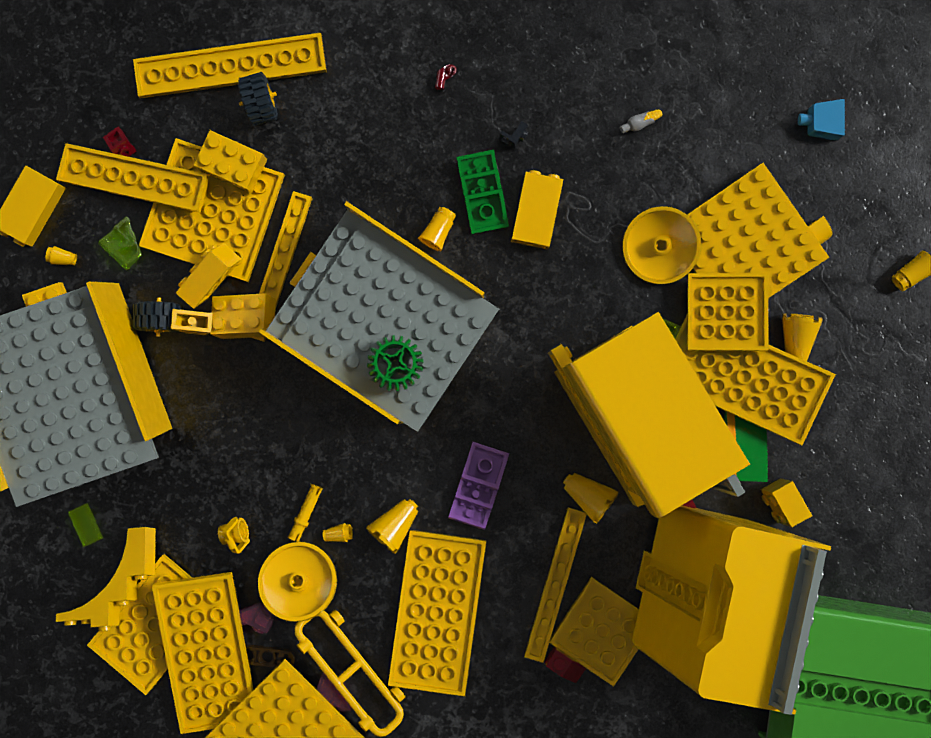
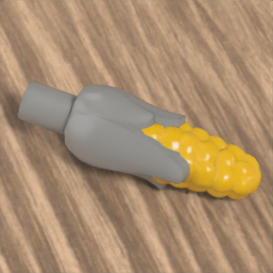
(641, 120)

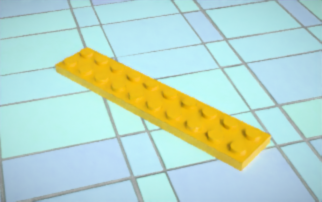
(227, 64)

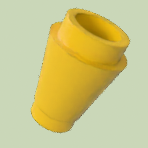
(58, 256)
(339, 533)

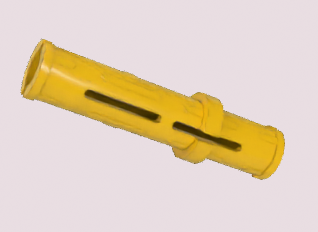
(301, 520)

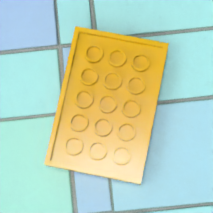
(137, 643)

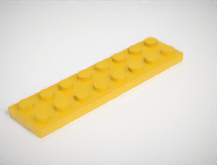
(133, 177)

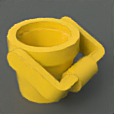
(234, 532)

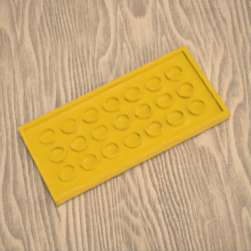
(762, 386)
(437, 613)
(203, 648)

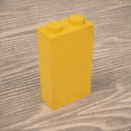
(29, 206)
(537, 209)

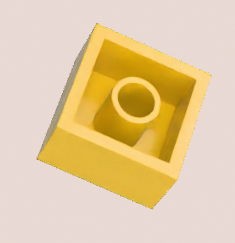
(785, 502)

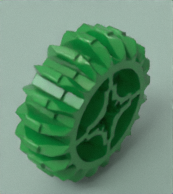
(404, 347)

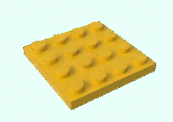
(728, 312)
(599, 631)

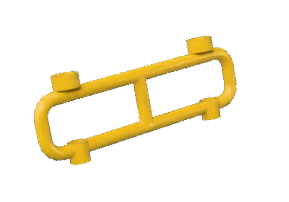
(393, 696)

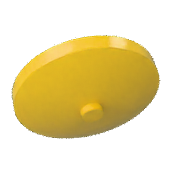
(662, 245)
(297, 581)

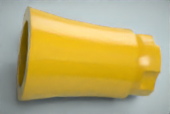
(438, 229)
(913, 272)

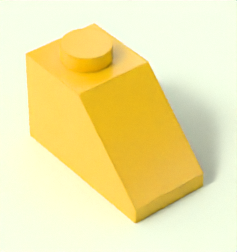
(191, 322)

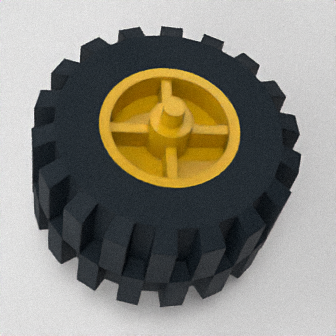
(257, 98)
(154, 316)

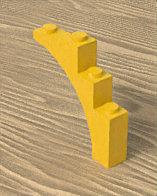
(136, 564)

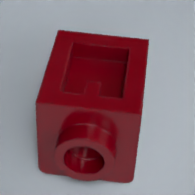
(119, 143)

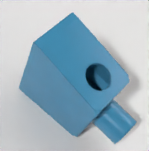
(825, 119)

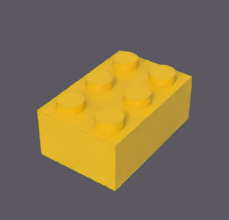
(230, 161)
(207, 275)
(241, 315)

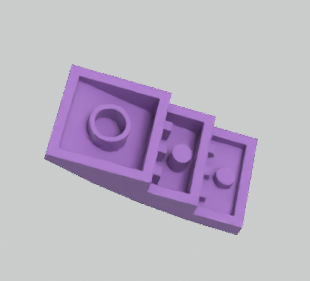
(478, 485)

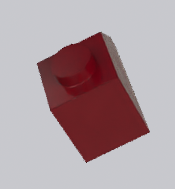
(564, 665)

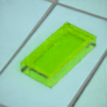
(85, 525)

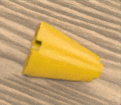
(800, 334)
(590, 495)
(394, 524)

